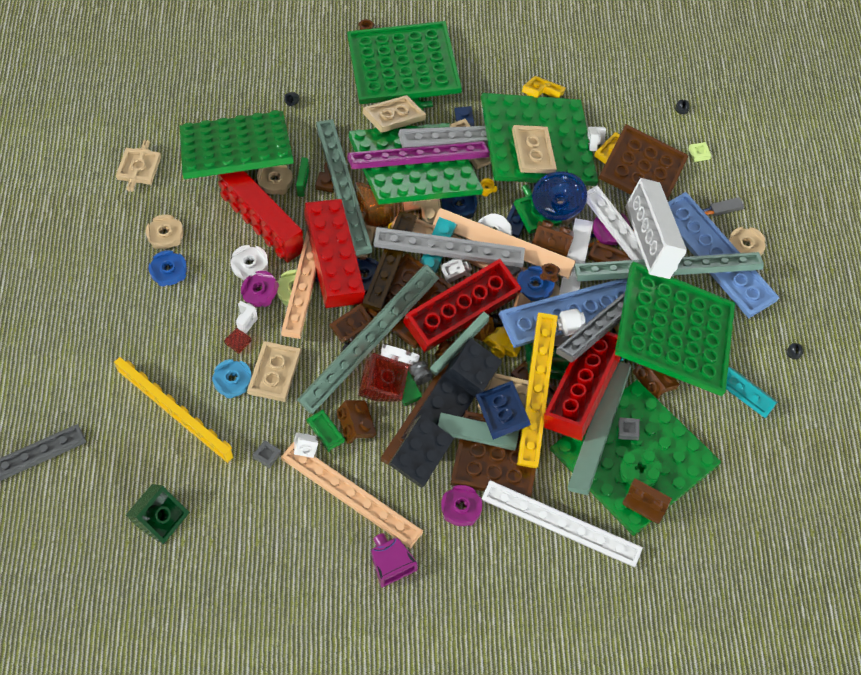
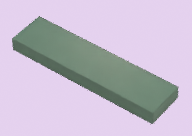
(459, 344)
(475, 431)

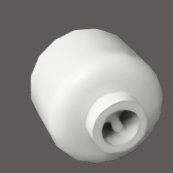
(570, 321)

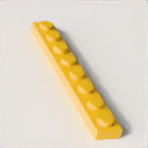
(537, 390)
(178, 412)

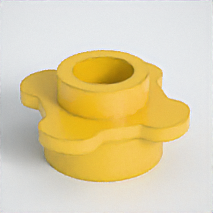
(487, 182)

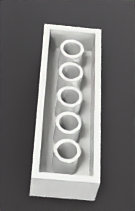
(655, 228)

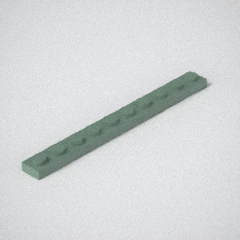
(343, 185)
(687, 265)
(367, 339)

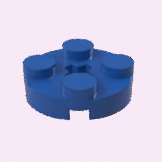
(168, 277)
(534, 293)

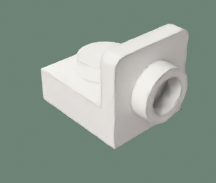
(596, 136)
(456, 269)
(247, 317)
(305, 445)

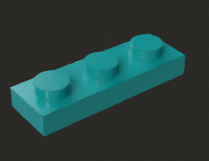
(443, 228)
(749, 393)

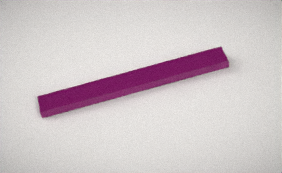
(417, 155)

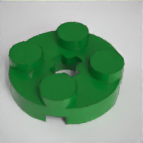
(641, 457)

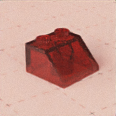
(383, 379)

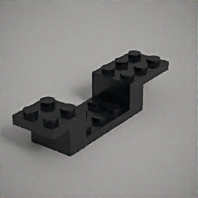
(452, 394)

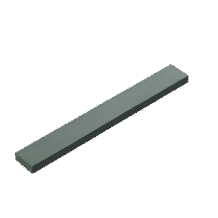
(598, 432)

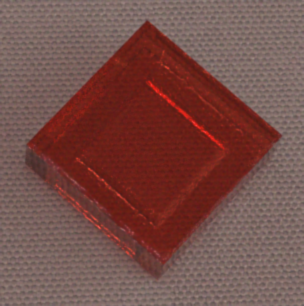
(237, 340)

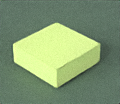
(699, 152)

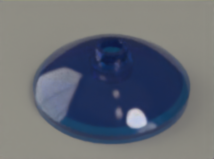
(559, 187)

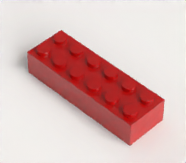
(262, 214)
(333, 253)
(461, 305)
(582, 389)

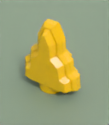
(501, 344)

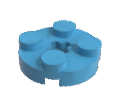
(231, 388)

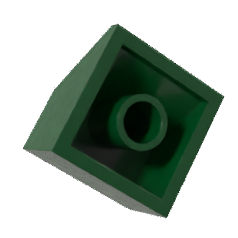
(157, 513)

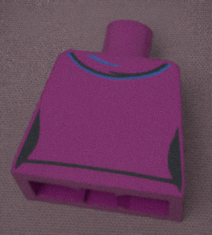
(391, 560)

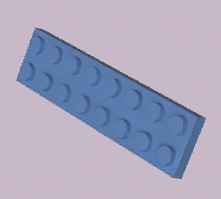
(704, 238)
(521, 320)

